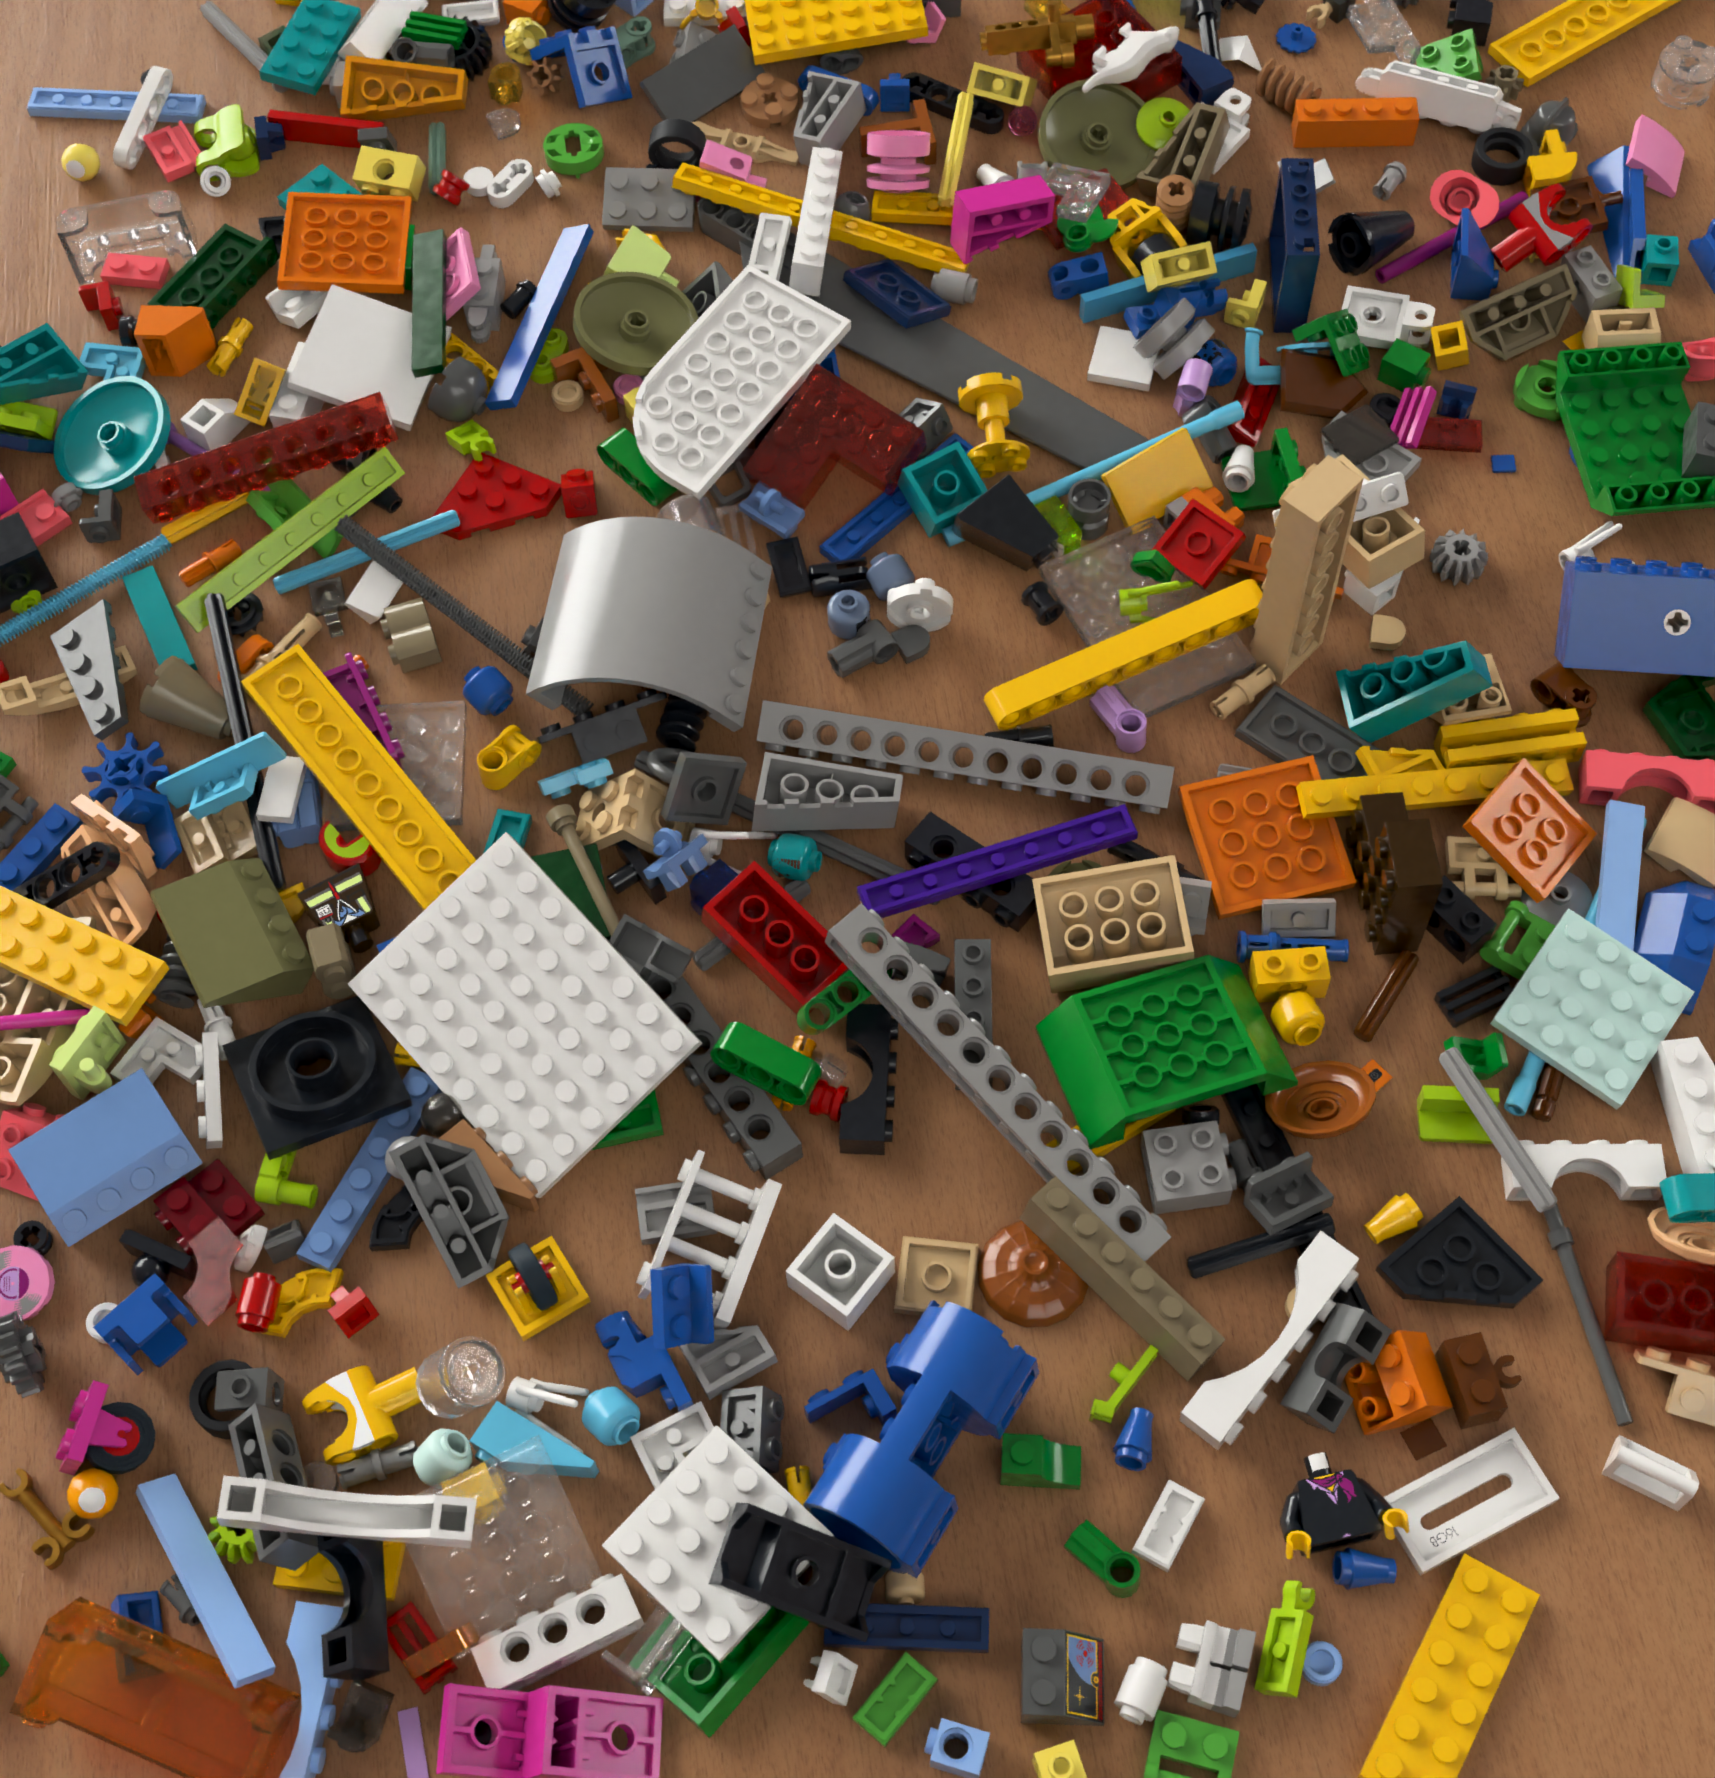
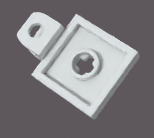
(1238, 120)
(1393, 315)

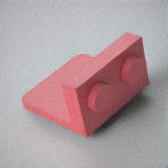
(16, 1126)

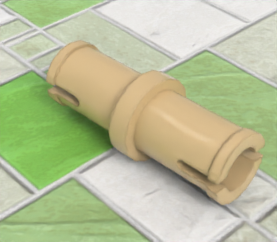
(1242, 692)

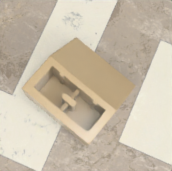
(1621, 328)
(1482, 705)

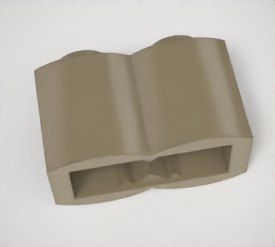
(411, 635)
(331, 960)

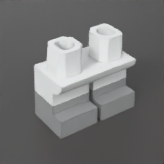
(1219, 1669)

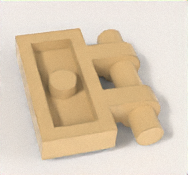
(1469, 859)

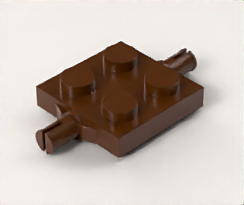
(1581, 202)

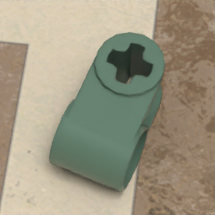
(633, 41)

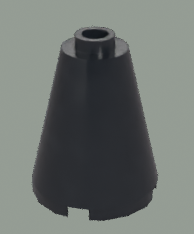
(1367, 238)

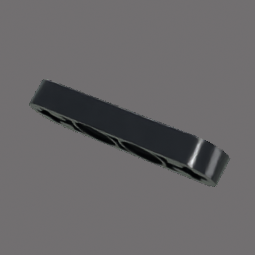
(985, 115)
(62, 874)

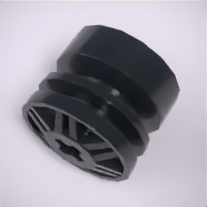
(579, 13)
(1219, 216)

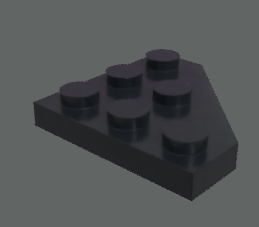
(1459, 1262)

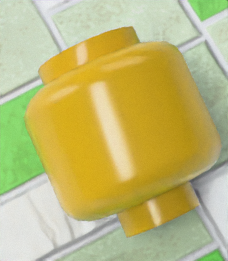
(1297, 1018)

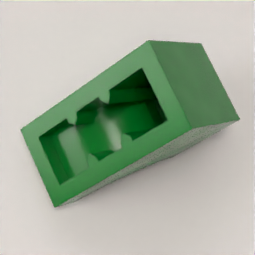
(1039, 1462)

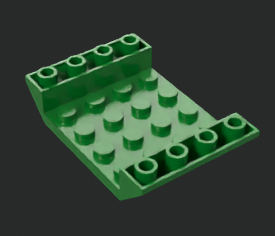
(1628, 426)
(1160, 1045)

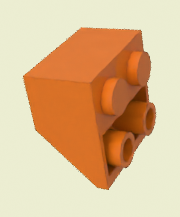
(174, 339)
(1399, 1386)

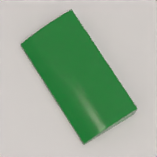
(712, 1690)

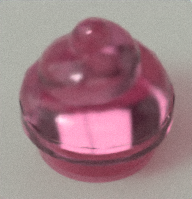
(1022, 121)

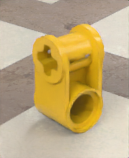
(508, 752)

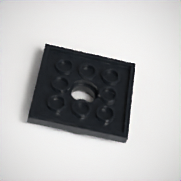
(302, 1109)

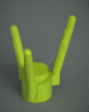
(1134, 600)

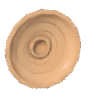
(1686, 1240)

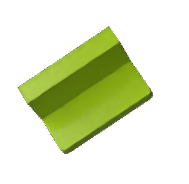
(1632, 295)
(1448, 1118)

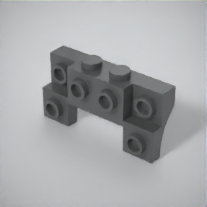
(650, 950)

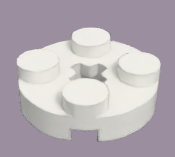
(920, 605)

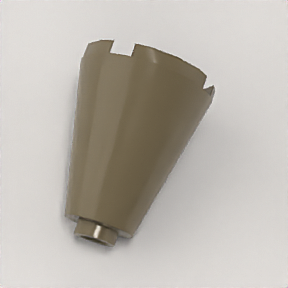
(185, 700)

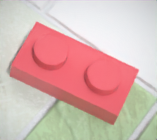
(135, 270)

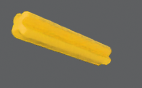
(197, 520)

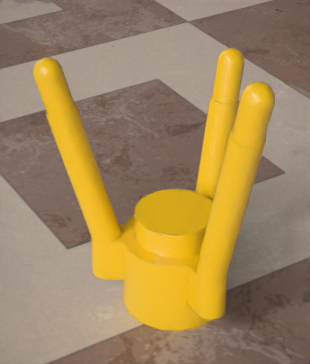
(704, 10)

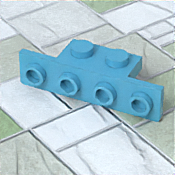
(221, 777)

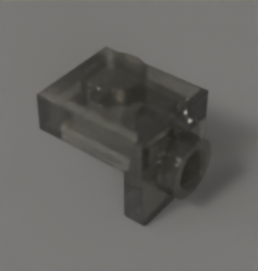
(361, 1717)

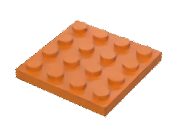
(344, 242)
(1256, 839)

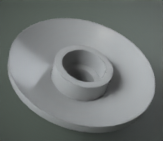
(1576, 894)

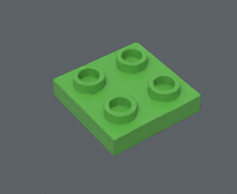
(1453, 56)

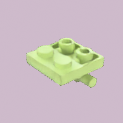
(88, 1054)

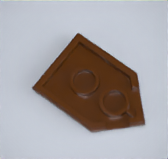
(1316, 386)

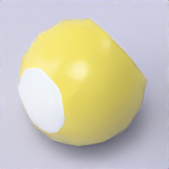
(80, 162)

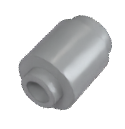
(954, 286)

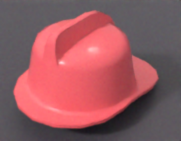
(1463, 190)
(1701, 359)

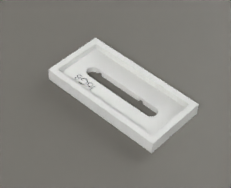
(1500, 1456)

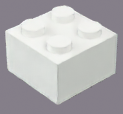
(840, 1271)

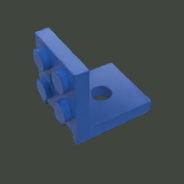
(583, 53)

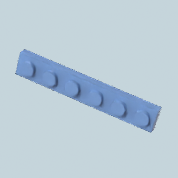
(364, 1179)

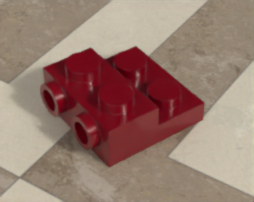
(200, 1200)

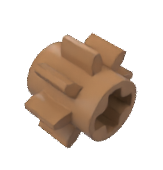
(537, 76)

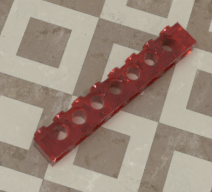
(250, 453)

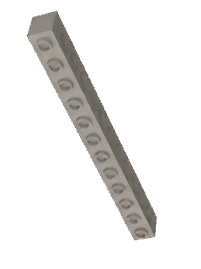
(777, 716)
(973, 1078)

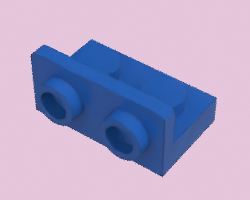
(682, 1305)

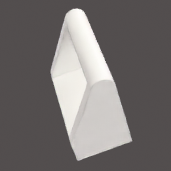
(1650, 1473)

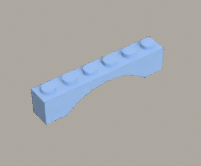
(317, 1693)

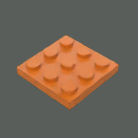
(1530, 830)

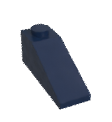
(1202, 75)

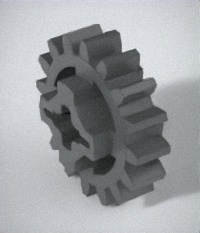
(21, 1355)

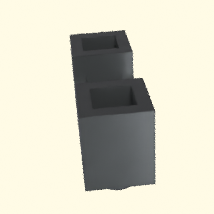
(1345, 1340)

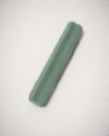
(437, 154)

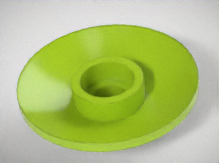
(1151, 123)

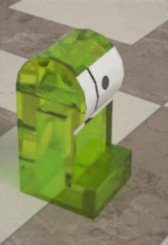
(1062, 523)

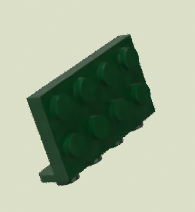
(219, 273)

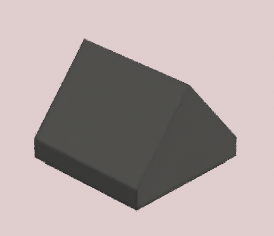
(284, 1241)

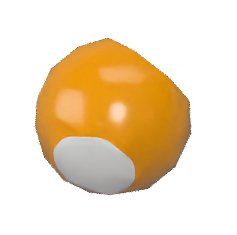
(92, 1493)

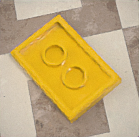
(1156, 478)

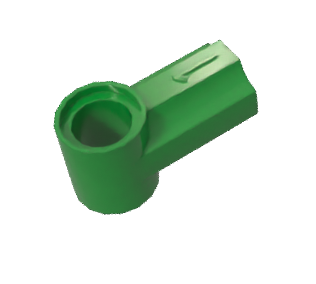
(1102, 1557)

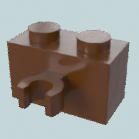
(1473, 1379)

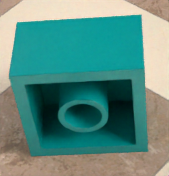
(941, 487)

